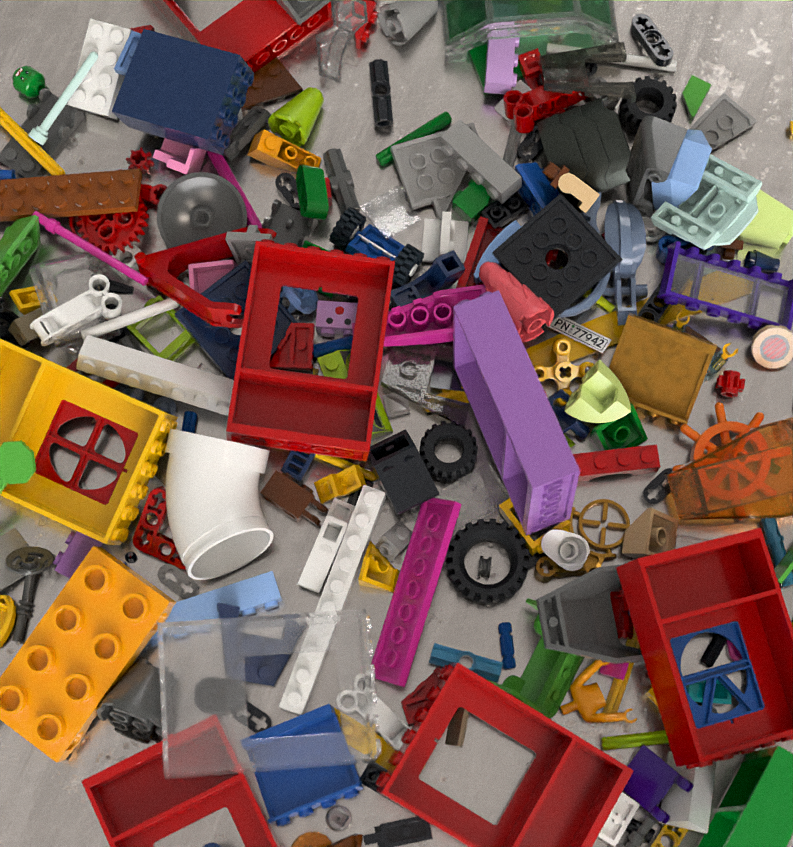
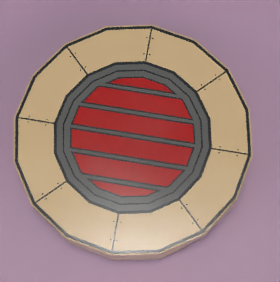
(772, 346)

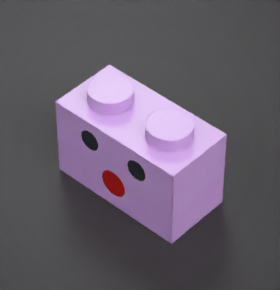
(335, 318)

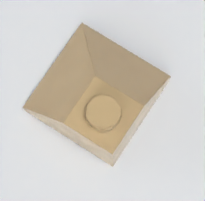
(650, 534)

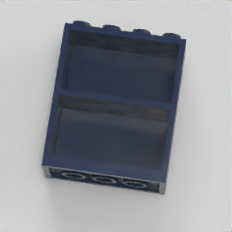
(183, 91)

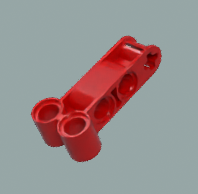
(535, 105)

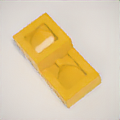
(340, 484)

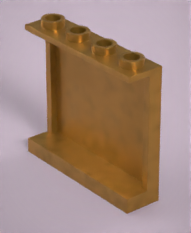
(661, 367)

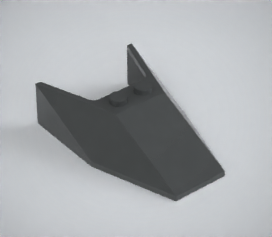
(582, 621)

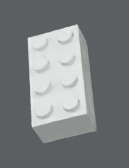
(101, 84)

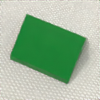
(619, 433)

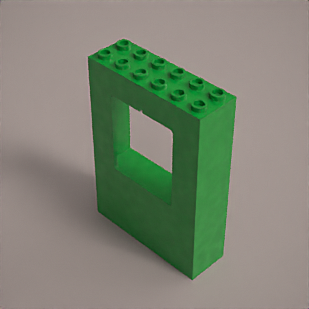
(756, 804)

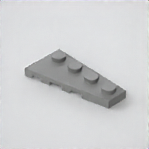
(723, 121)

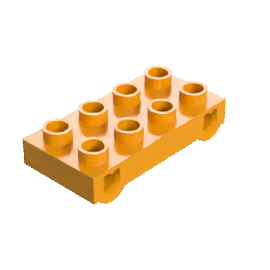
(80, 652)

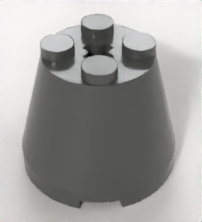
(135, 704)

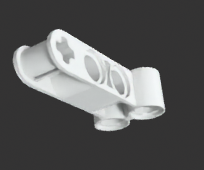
(78, 312)
(390, 725)

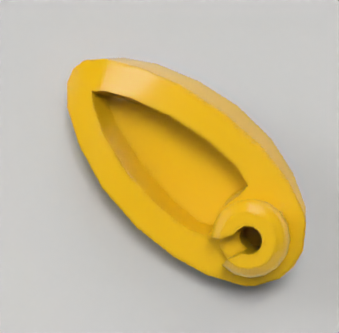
(7, 617)

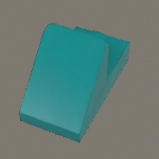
(721, 695)

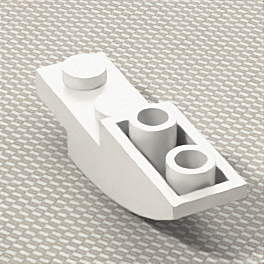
(326, 545)

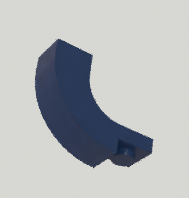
(440, 276)

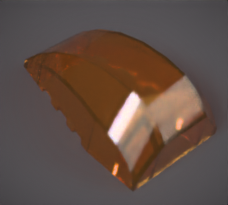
(740, 477)

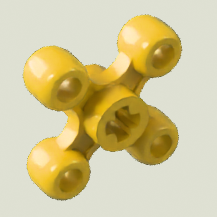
(562, 361)

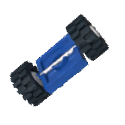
(369, 241)

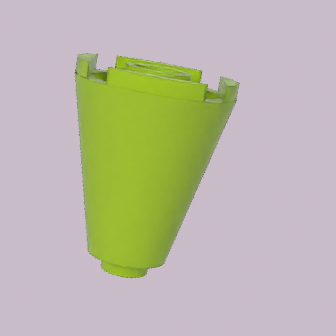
(297, 117)

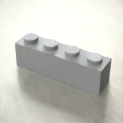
(480, 161)

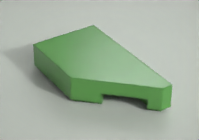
(695, 94)

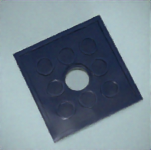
(220, 342)

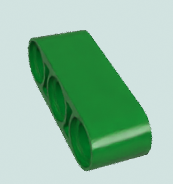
(312, 192)

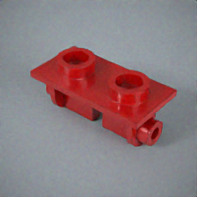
(620, 609)

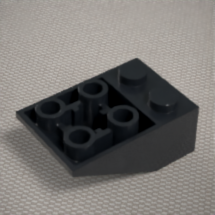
(401, 472)

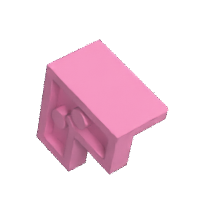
(180, 156)
(206, 274)

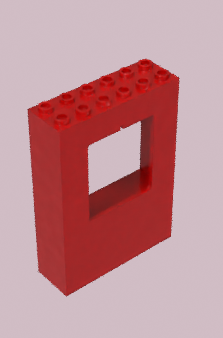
(300, 408)
(560, 797)
(143, 806)

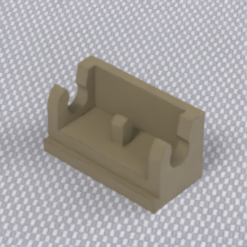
(21, 327)

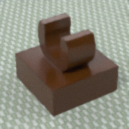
(729, 250)

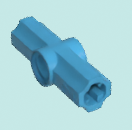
(482, 666)

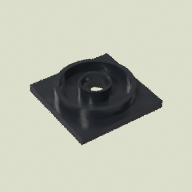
(563, 229)

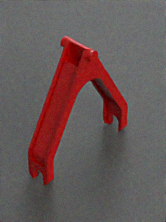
(166, 265)

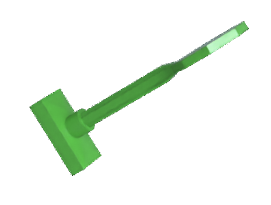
(16, 463)

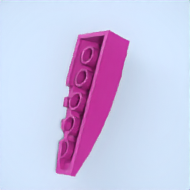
(428, 318)

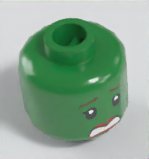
(28, 81)

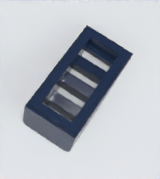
(295, 473)

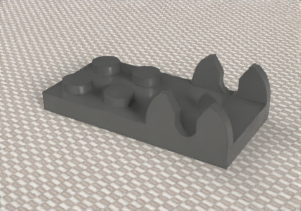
(18, 158)
(289, 225)

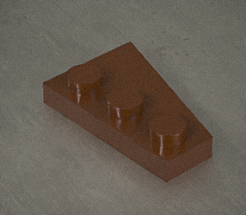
(270, 83)

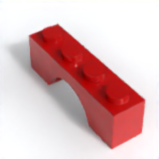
(618, 461)

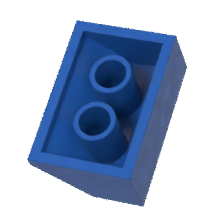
(535, 187)

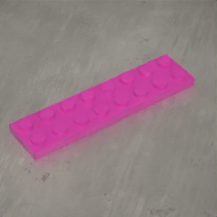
(414, 590)

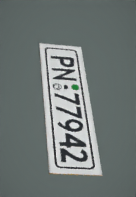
(580, 333)

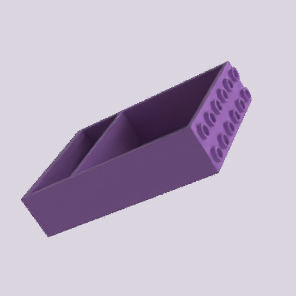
(513, 412)

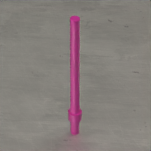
(55, 227)

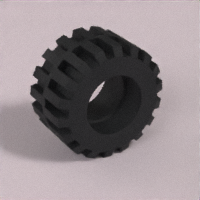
(652, 91)
(454, 433)

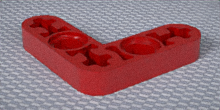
(154, 537)

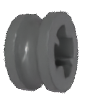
(484, 567)

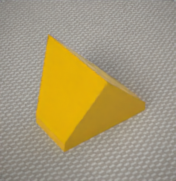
(377, 571)

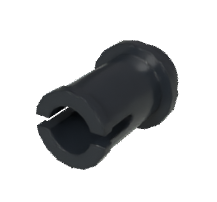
(635, 824)

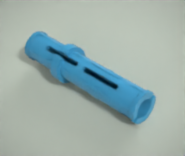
(776, 545)

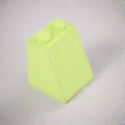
(770, 225)

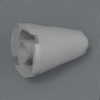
(405, 18)

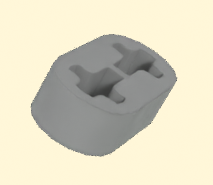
(181, 577)

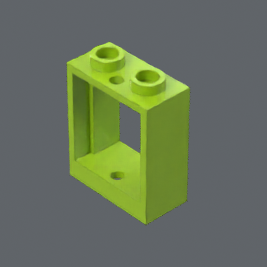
(175, 348)

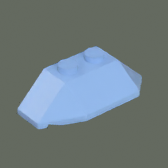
(685, 172)

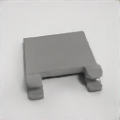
(8, 543)

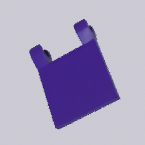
(652, 781)

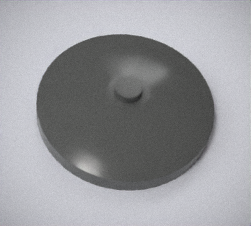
(199, 208)

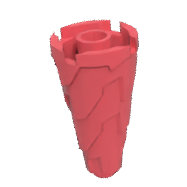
(523, 305)

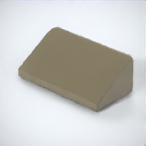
(457, 728)

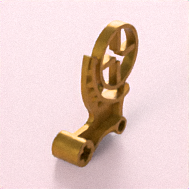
(594, 559)

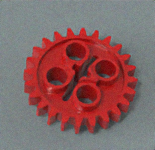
(122, 233)

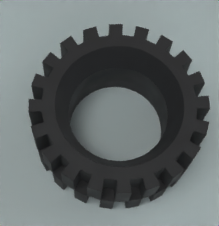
(487, 532)

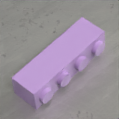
(500, 65)

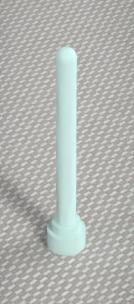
(40, 133)

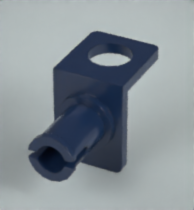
(565, 420)

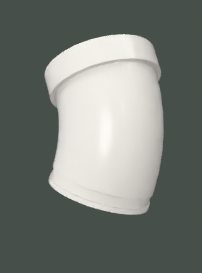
(215, 503)

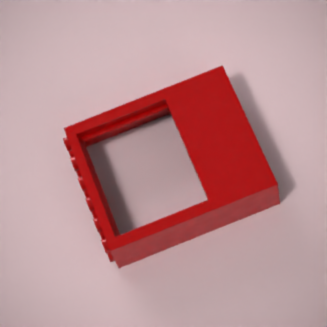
(251, 29)

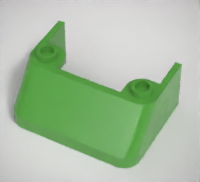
(545, 676)

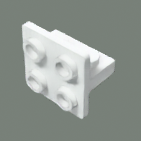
(443, 237)

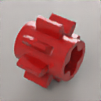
(140, 160)
(730, 383)

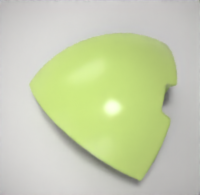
(599, 397)

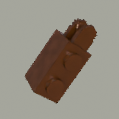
(292, 498)

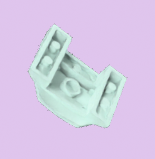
(716, 210)

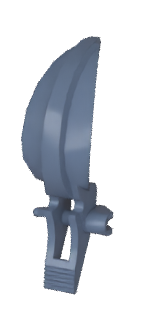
(627, 237)
(600, 287)

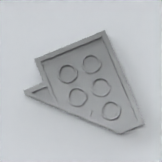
(428, 172)

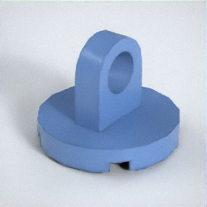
(300, 299)

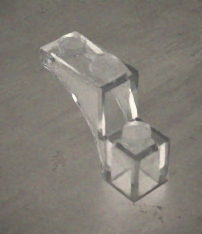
(331, 44)

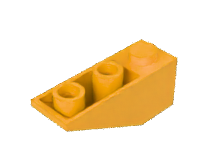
(280, 153)

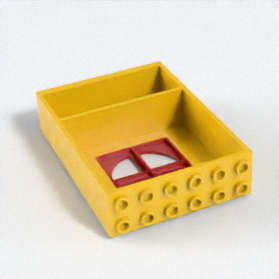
(43, 396)

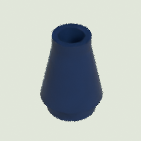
(762, 260)

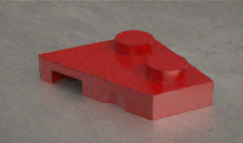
(296, 348)

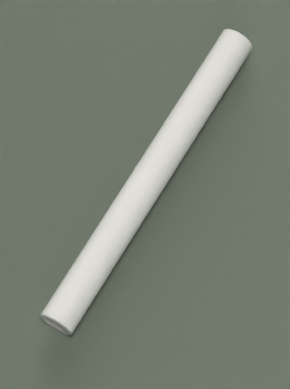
(129, 318)

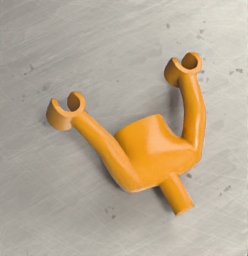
(589, 699)

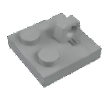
(243, 243)

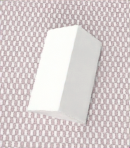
(691, 808)

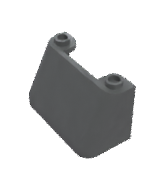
(652, 159)

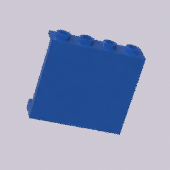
(302, 790)

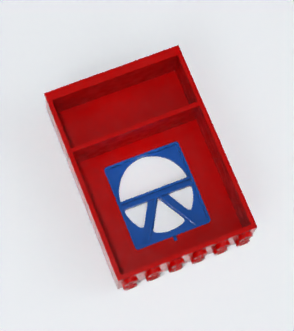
(723, 590)

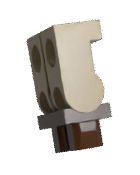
(571, 184)

